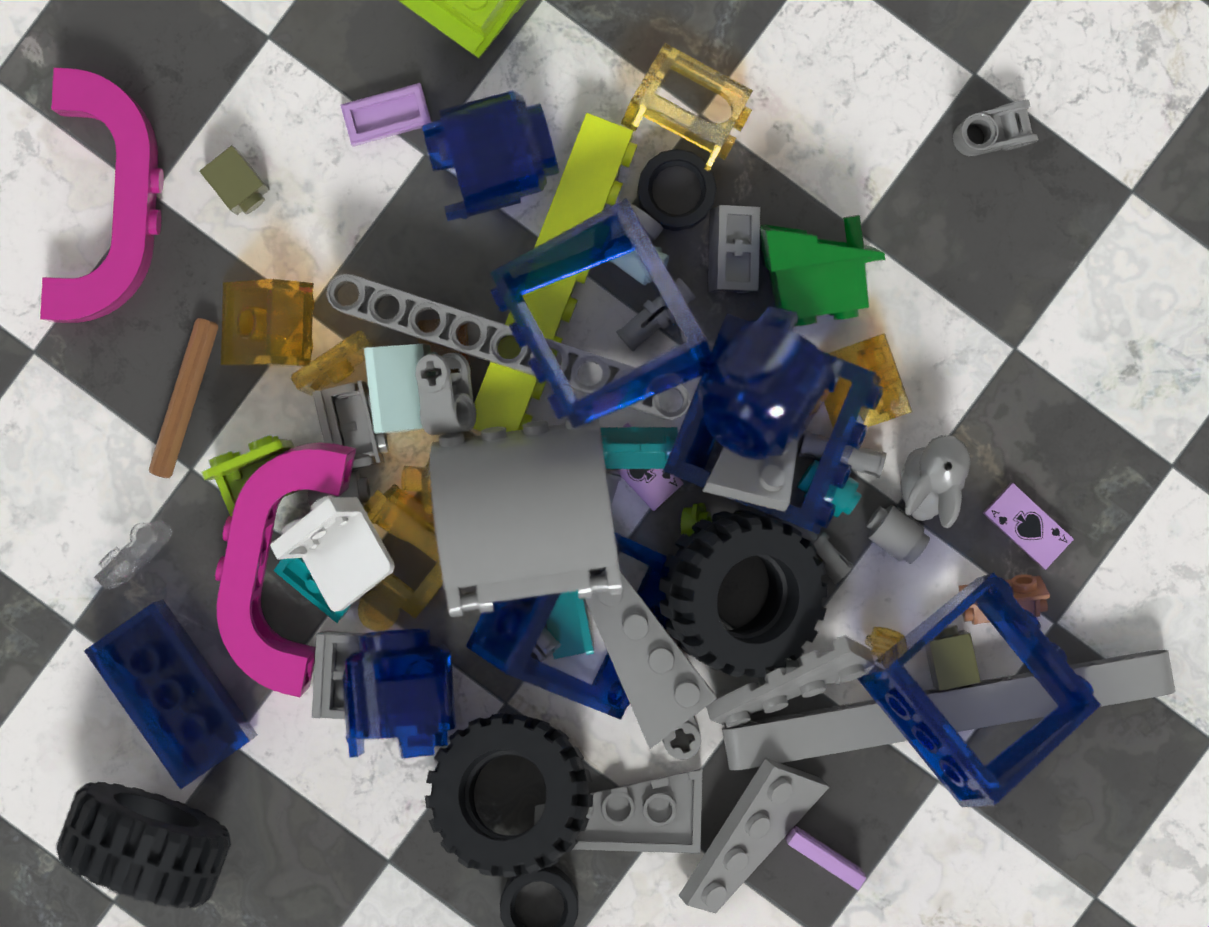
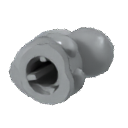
(935, 480)

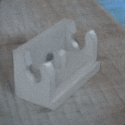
(734, 249)
(330, 658)

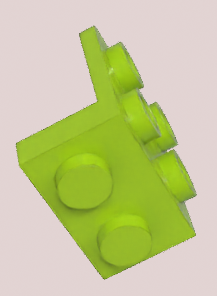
(234, 470)

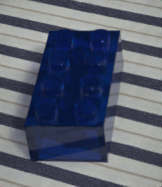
(170, 693)

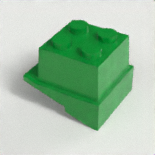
(817, 273)

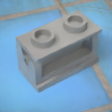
(348, 421)

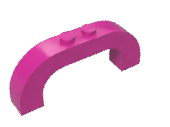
(134, 208)
(242, 626)

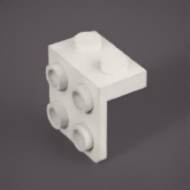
(337, 549)

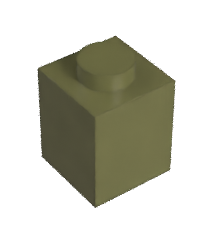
(235, 181)
(952, 659)

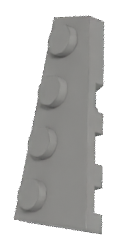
(818, 669)

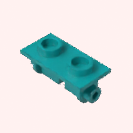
(637, 446)

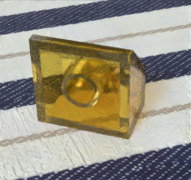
(267, 323)

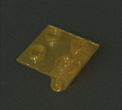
(877, 357)

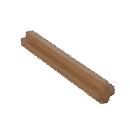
(183, 398)

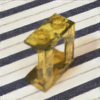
(705, 134)
(390, 511)

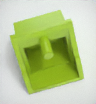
(467, 22)

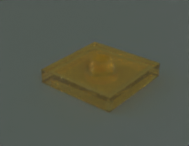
(333, 364)

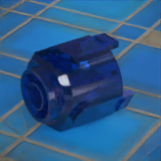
(496, 150)
(766, 387)
(399, 690)

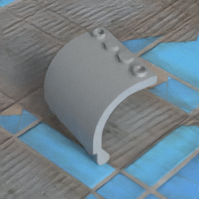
(522, 514)

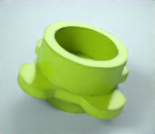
(692, 515)

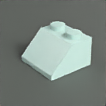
(395, 386)

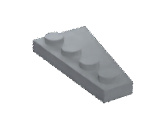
(755, 481)
(649, 663)
(645, 816)
(756, 825)

